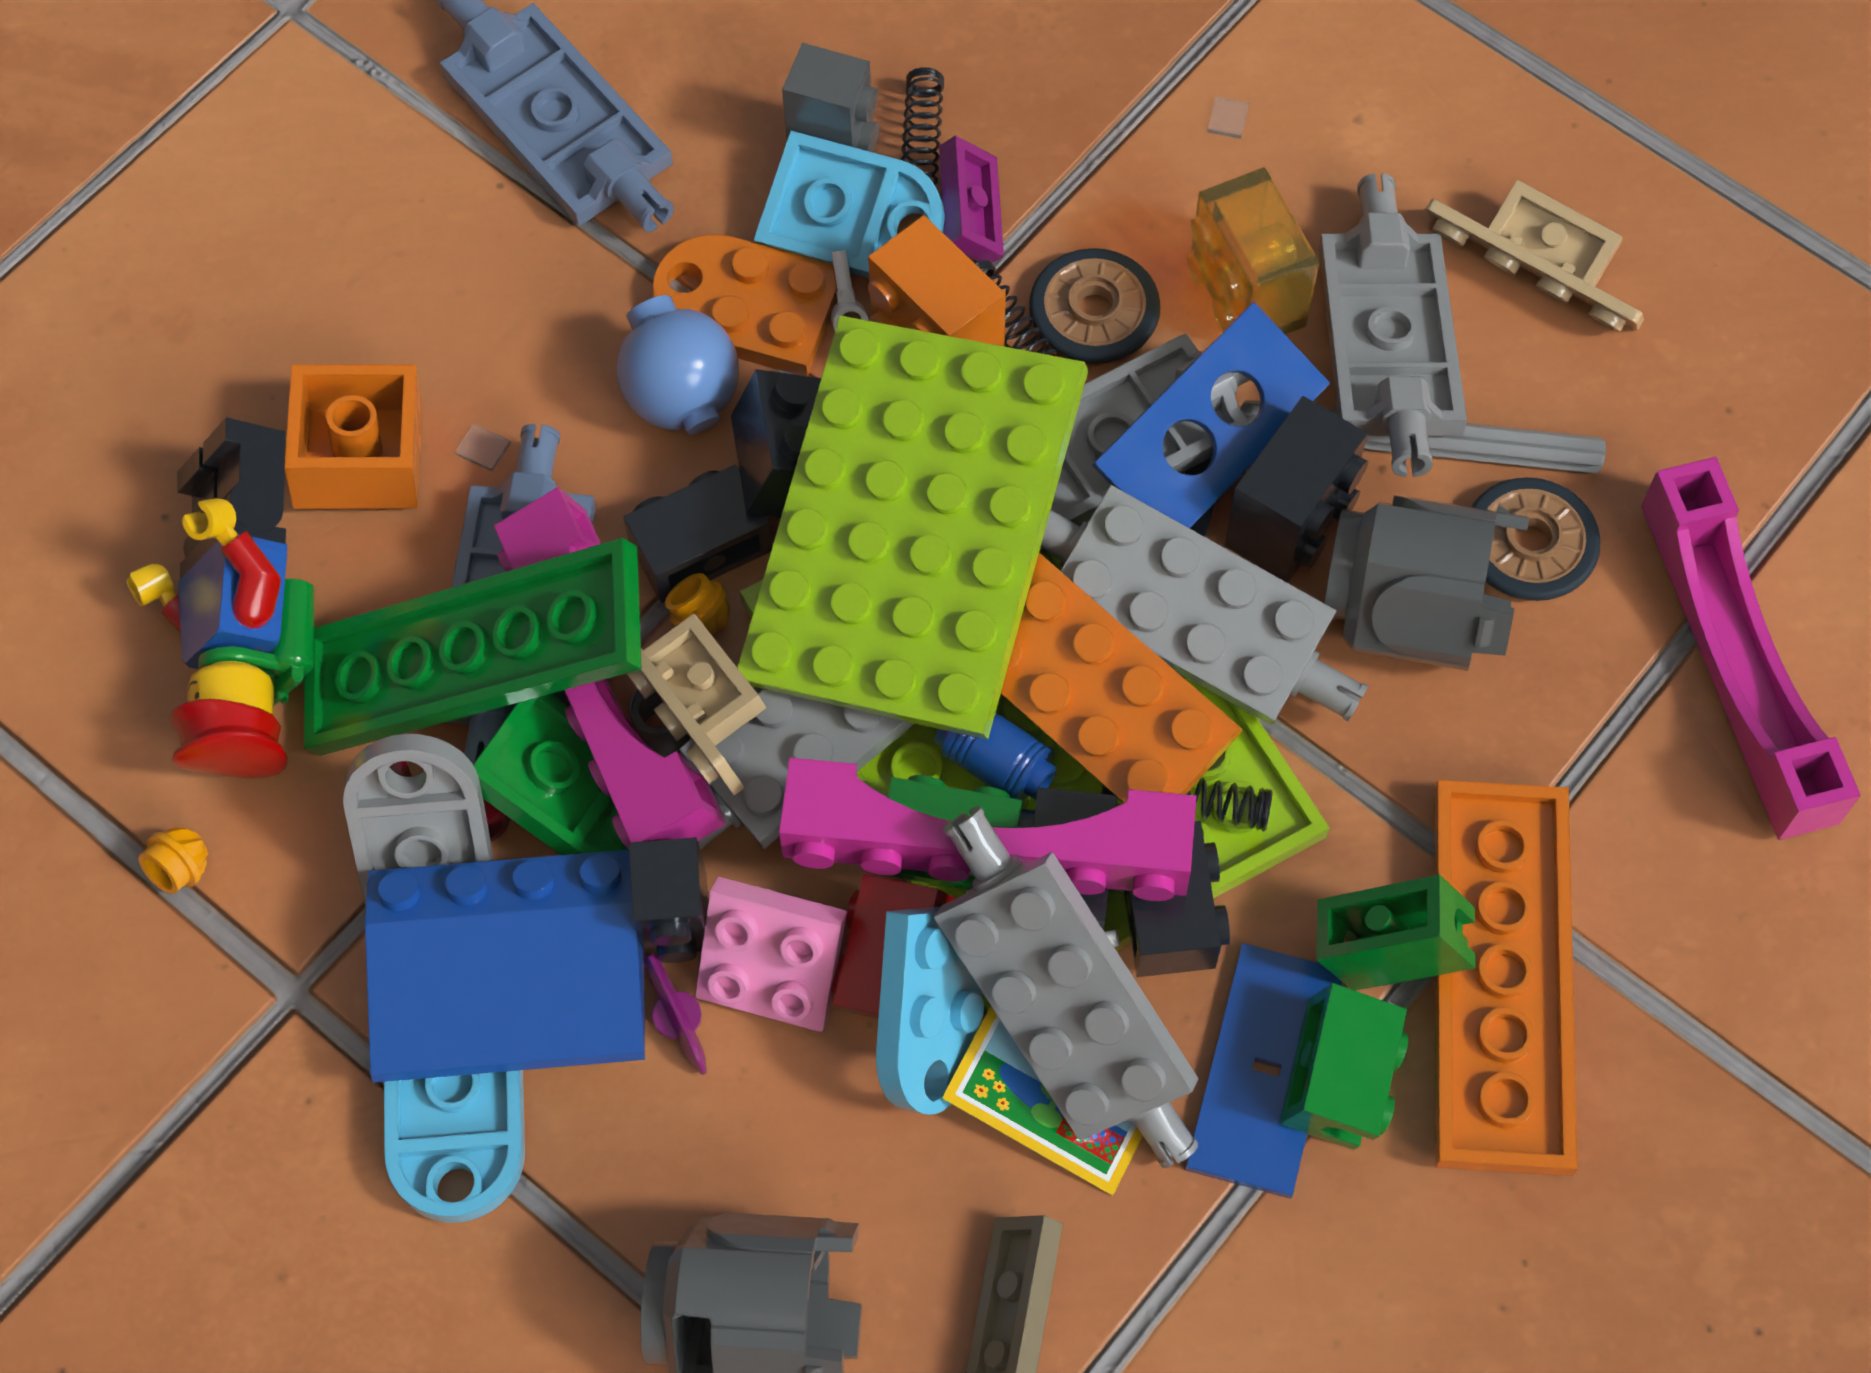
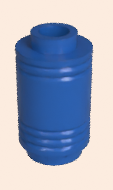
(1005, 761)

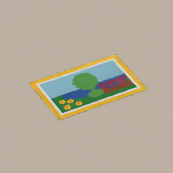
(1005, 1093)

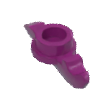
(676, 1014)

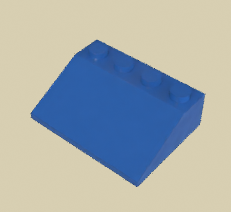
(503, 966)

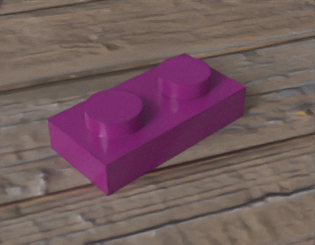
(971, 199)

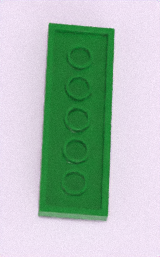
(474, 648)

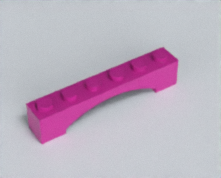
(1787, 753)
(651, 793)
(842, 820)

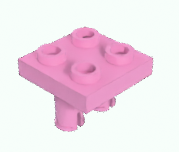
(770, 953)

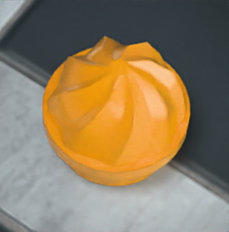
(702, 597)
(174, 859)

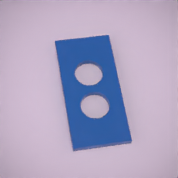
(1247, 347)

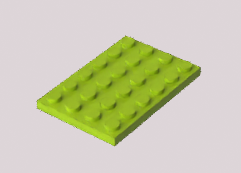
(913, 525)

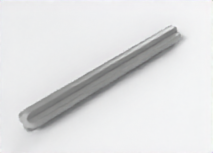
(1501, 445)

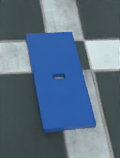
(1241, 1106)

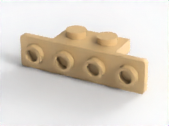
(1548, 241)
(699, 694)

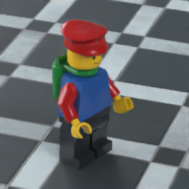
(233, 605)

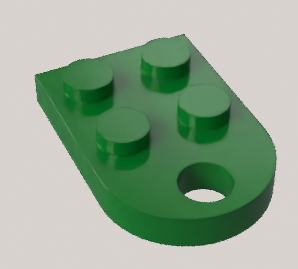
(543, 782)

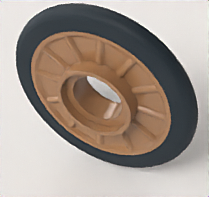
(1088, 337)
(1570, 534)

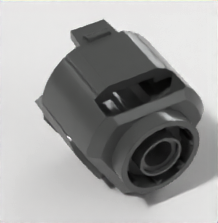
(1416, 579)
(749, 1297)

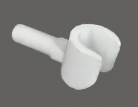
(845, 293)

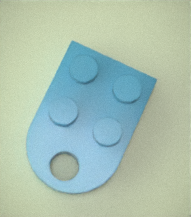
(842, 200)
(925, 1012)
(454, 1125)

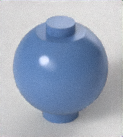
(676, 366)

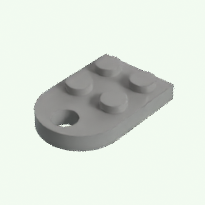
(415, 818)

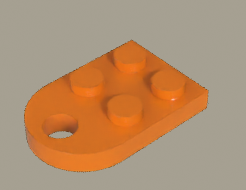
(762, 296)

